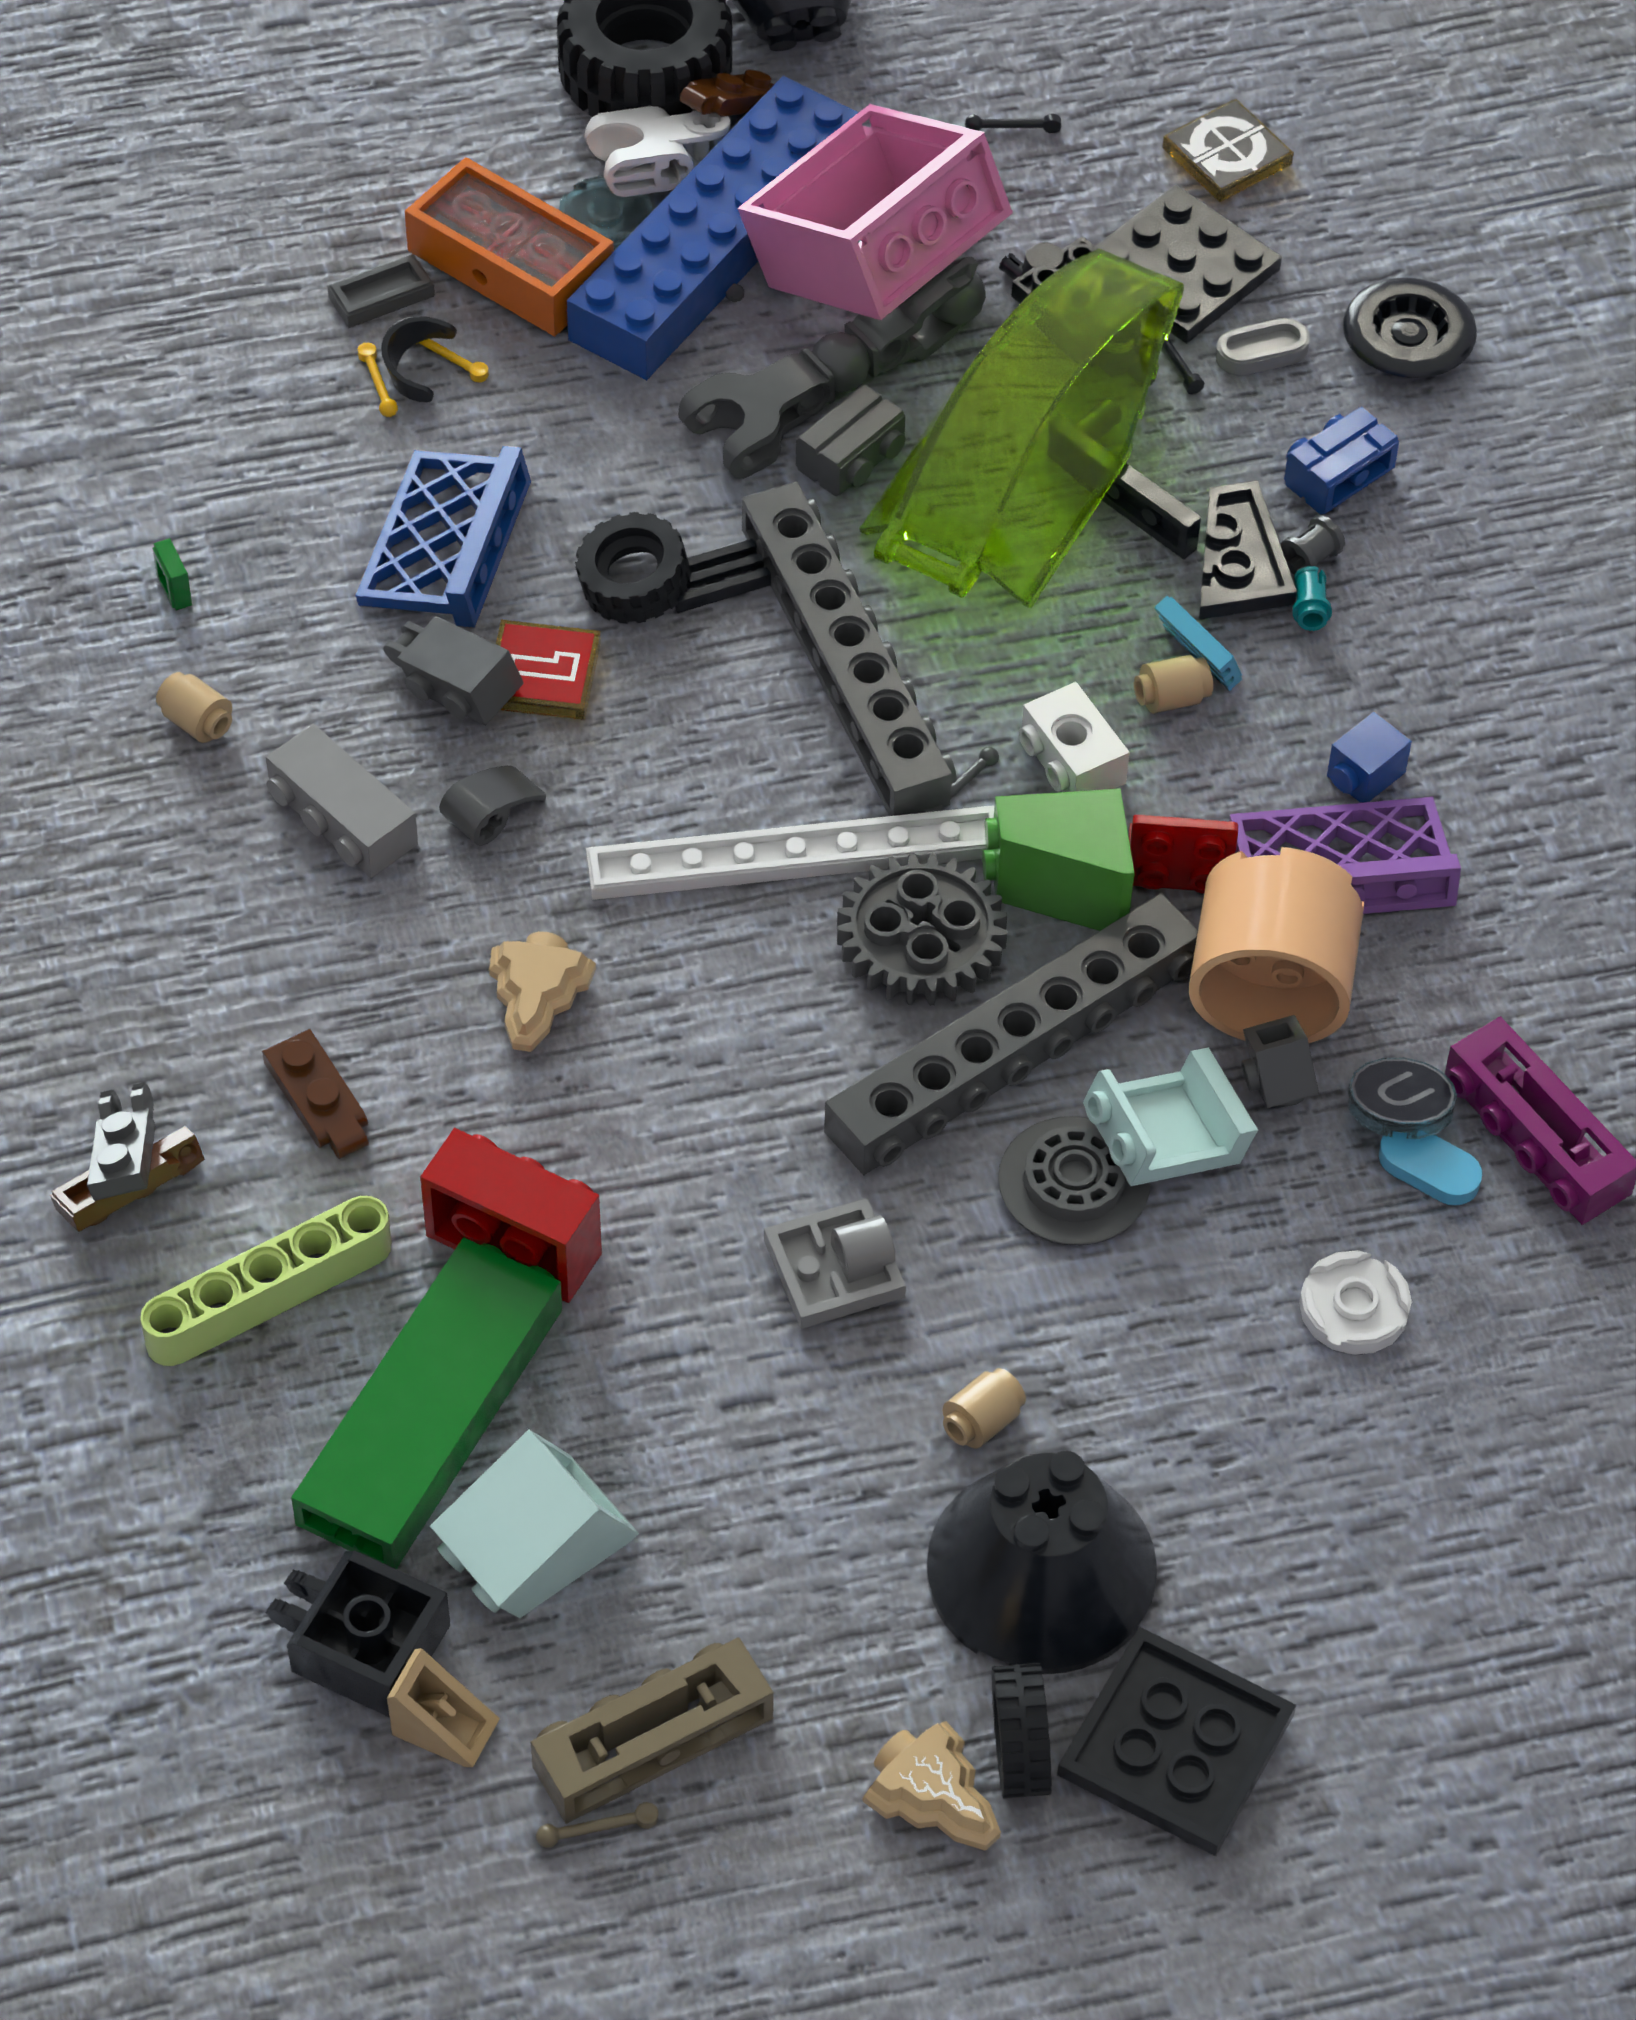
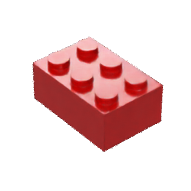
(514, 1205)

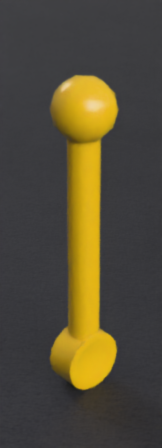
(368, 353)
(477, 371)

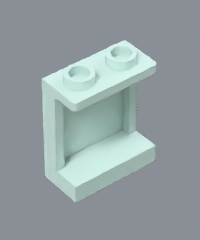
(1171, 1120)

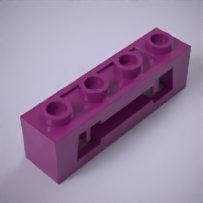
(1541, 1121)

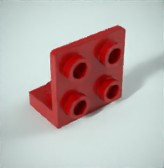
(1178, 850)

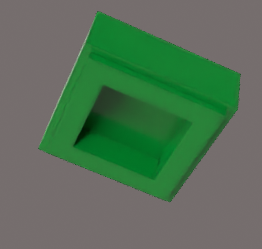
(172, 574)

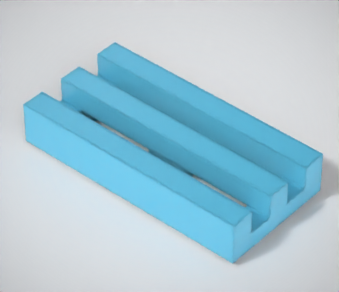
(1198, 641)

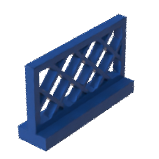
(481, 549)

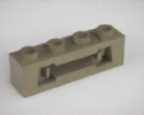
(651, 1728)

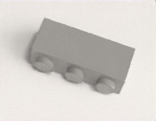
(341, 801)

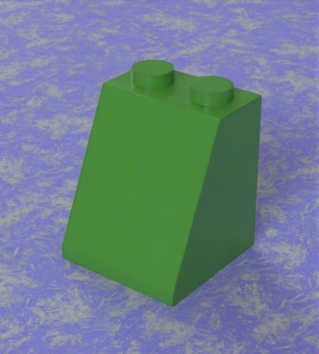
(1062, 855)

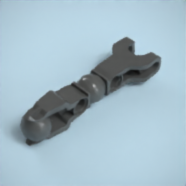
(803, 383)

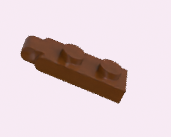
(726, 93)
(317, 1093)

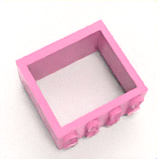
(903, 187)

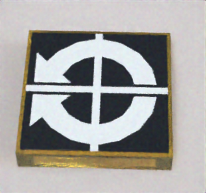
(1227, 150)

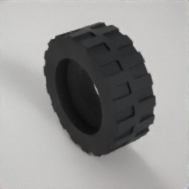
(623, 537)
(1021, 1730)

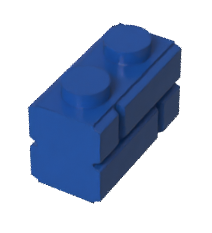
(1340, 459)

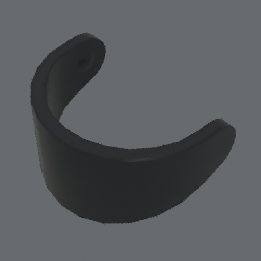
(400, 339)

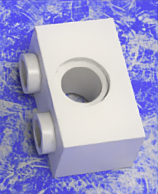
(1073, 742)

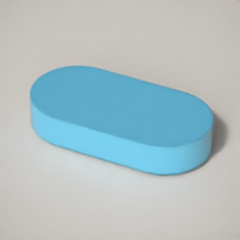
(1432, 1167)

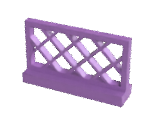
(1385, 884)

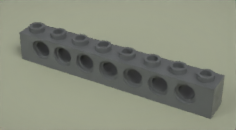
(847, 652)
(986, 1034)

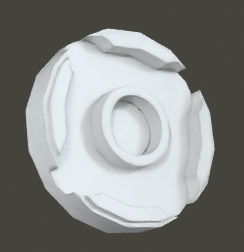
(1355, 1302)

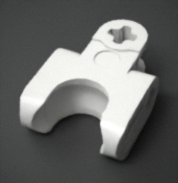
(649, 148)

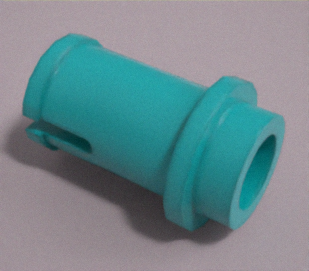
(1312, 607)

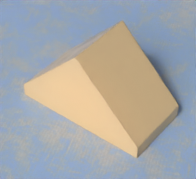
(438, 1712)

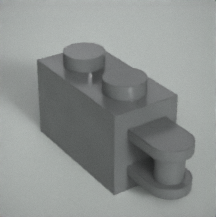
(455, 669)

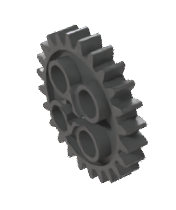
(921, 929)

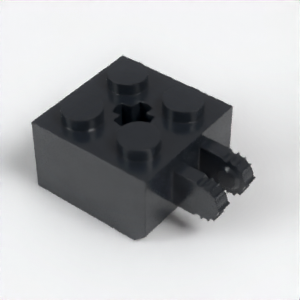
(360, 1627)

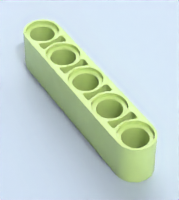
(255, 1302)

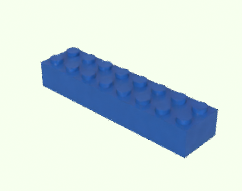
(695, 240)

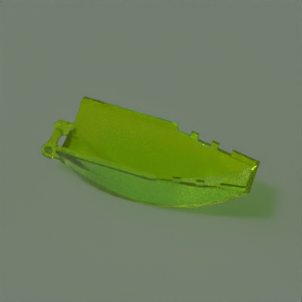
(1031, 431)

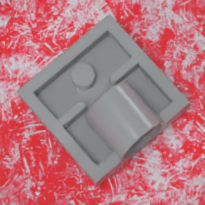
(835, 1262)

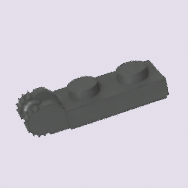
(122, 1144)

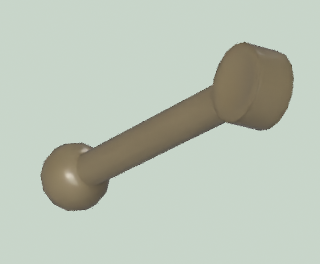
(644, 1816)

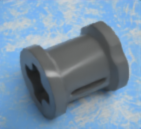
(1313, 545)

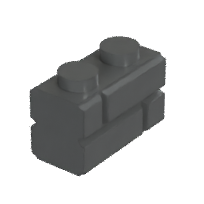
(851, 441)

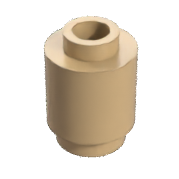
(1173, 683)
(194, 707)
(983, 1408)

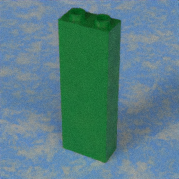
(428, 1403)

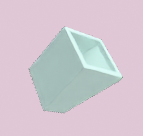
(530, 1527)

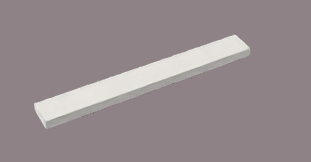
(784, 852)

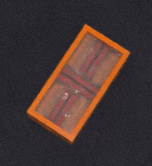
(504, 243)

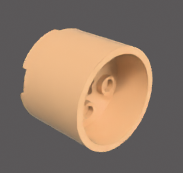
(1276, 943)

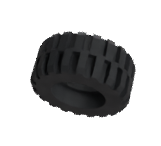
(617, 78)

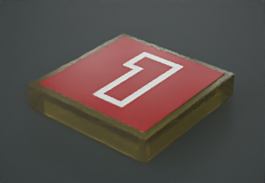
(554, 666)

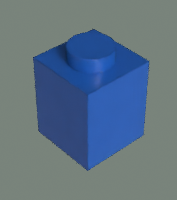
(1368, 758)

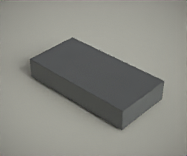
(381, 290)

